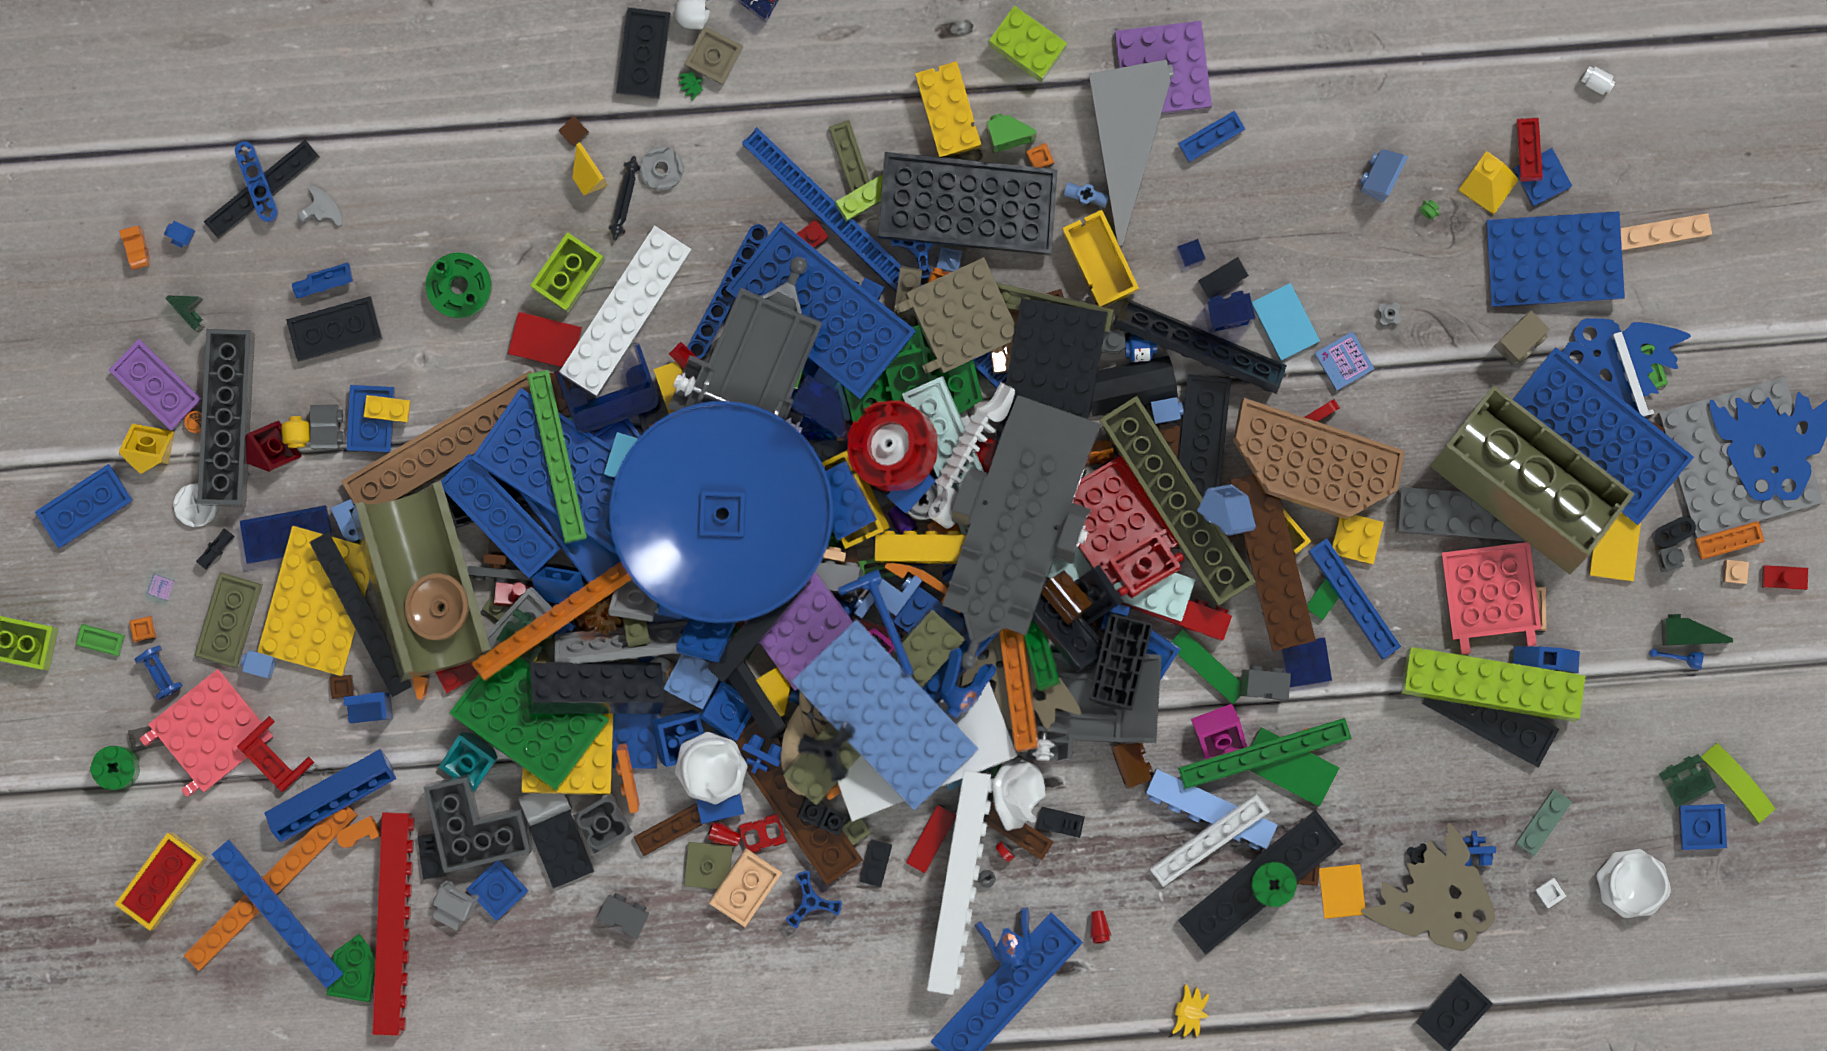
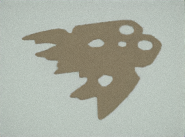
(1056, 696)
(1431, 897)

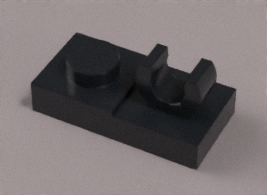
(1061, 822)
(430, 857)

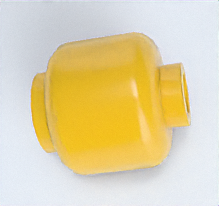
(295, 432)

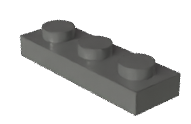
(499, 575)

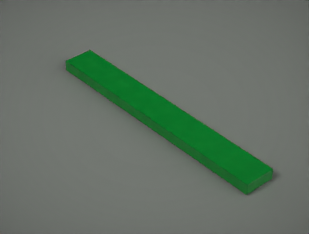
(1264, 753)

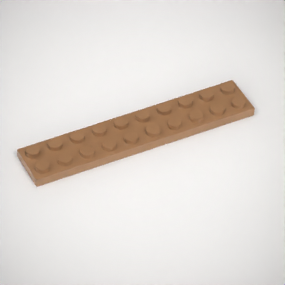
(432, 451)

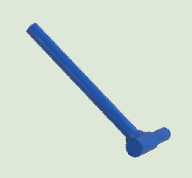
(871, 582)

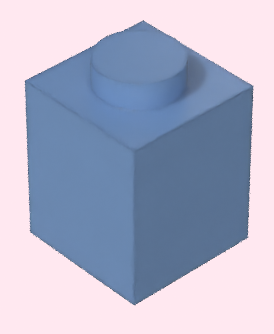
(1166, 411)
(258, 664)

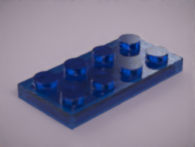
(268, 536)

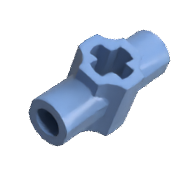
(1098, 199)

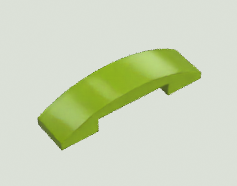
(1738, 782)

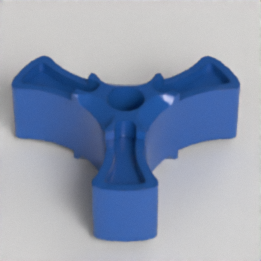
(920, 251)
(811, 901)

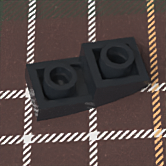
(1223, 277)
(822, 816)

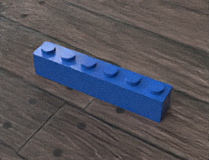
(330, 795)

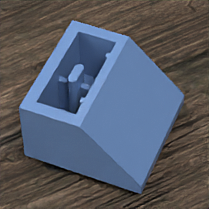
(1228, 509)

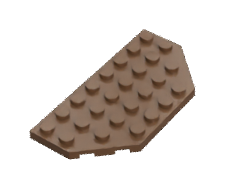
(1315, 461)

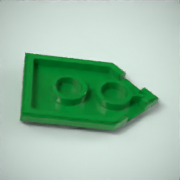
(358, 966)

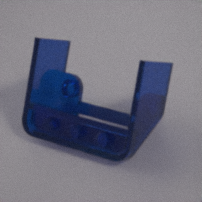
(613, 407)
(821, 411)

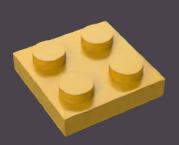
(1357, 538)

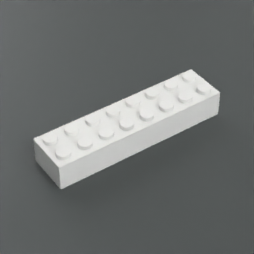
(625, 311)

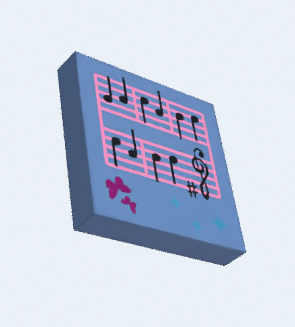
(1344, 361)

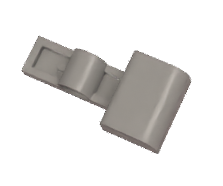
(541, 806)

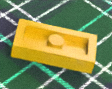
(387, 409)

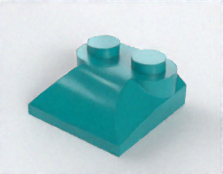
(470, 757)

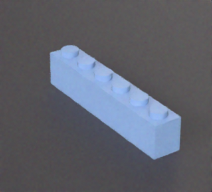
(1205, 807)

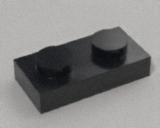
(876, 863)

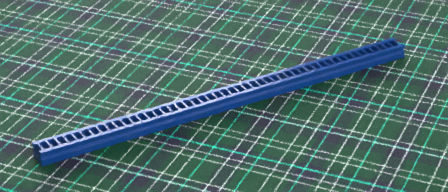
(849, 232)

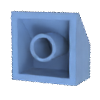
(1383, 174)

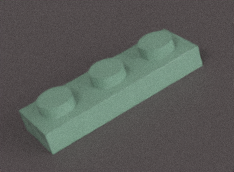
(1543, 822)

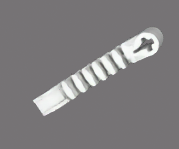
(995, 410)

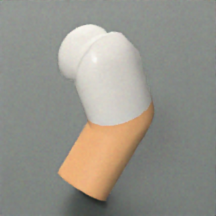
(667, 665)

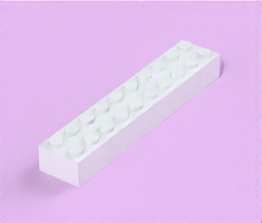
(959, 881)

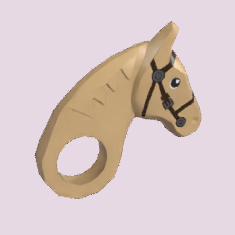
(805, 720)

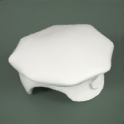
(711, 768)
(1017, 791)
(1633, 883)

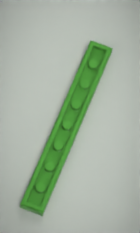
(556, 456)

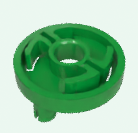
(445, 272)

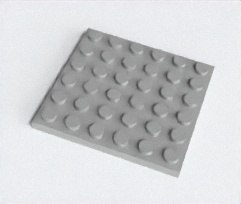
(1710, 481)

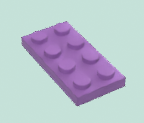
(155, 384)

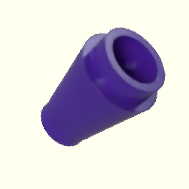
(901, 521)

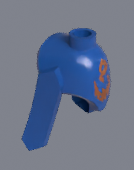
(958, 698)
(1011, 949)

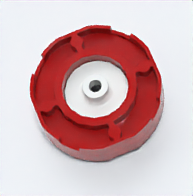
(892, 446)

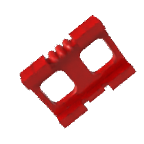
(760, 826)

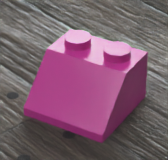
(1219, 732)

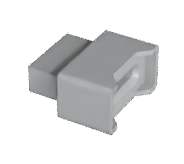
(453, 905)

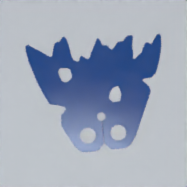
(1634, 336)
(1779, 439)

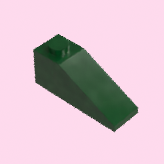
(1689, 632)

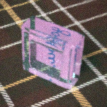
(160, 587)

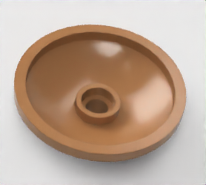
(424, 605)

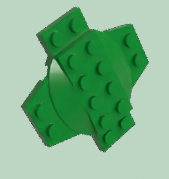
(907, 374)

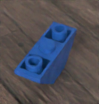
(1547, 658)

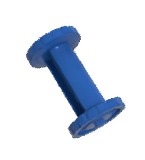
(158, 673)

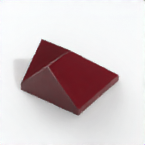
(267, 450)

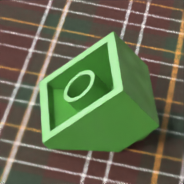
(1008, 132)

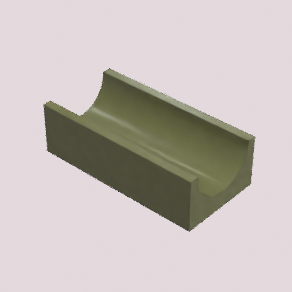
(1532, 480)
(400, 546)

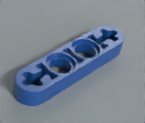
(259, 180)

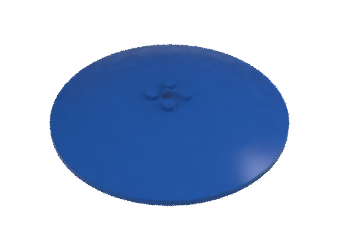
(712, 461)

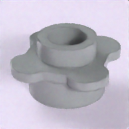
(1385, 318)

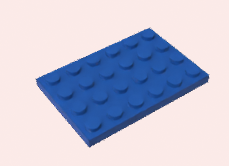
(1555, 259)

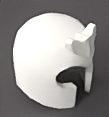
(692, 13)

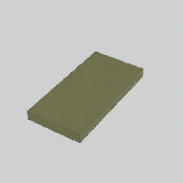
(228, 620)

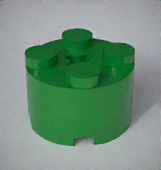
(102, 767)
(1273, 897)

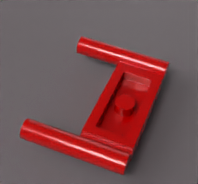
(267, 761)

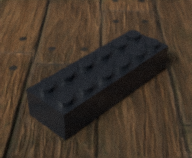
(595, 688)

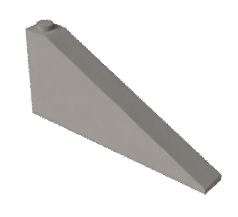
(1128, 115)

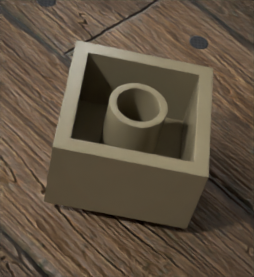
(1521, 337)

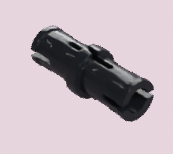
(215, 548)

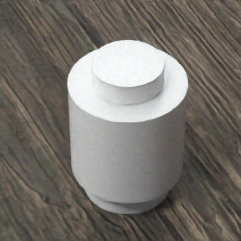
(1598, 80)

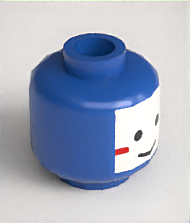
(1139, 349)

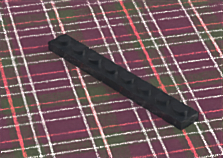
(358, 611)

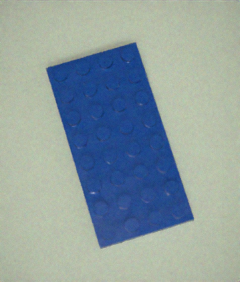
(857, 330)
(1604, 430)
(517, 457)

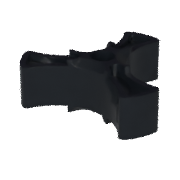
(829, 750)

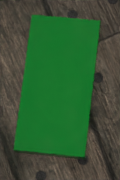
(1302, 775)

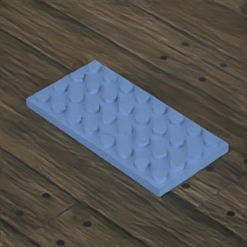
(893, 717)

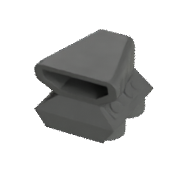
(603, 823)

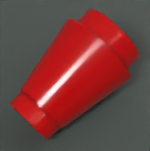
(722, 834)
(1099, 928)

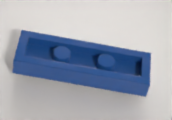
(1211, 136)

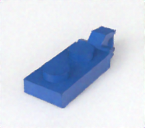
(323, 280)

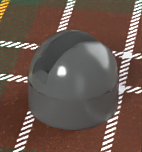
(990, 882)

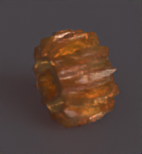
(600, 623)

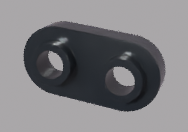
(1673, 532)

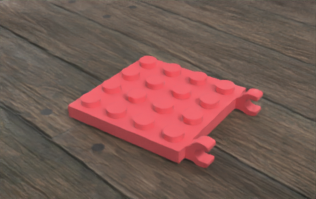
(1491, 592)
(205, 731)

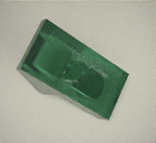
(183, 306)

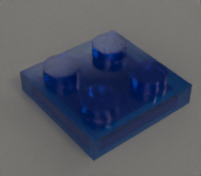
(1307, 663)

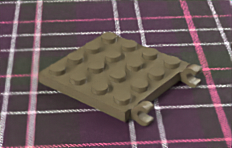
(960, 316)

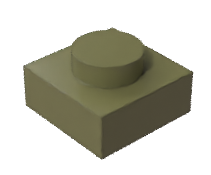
(856, 830)

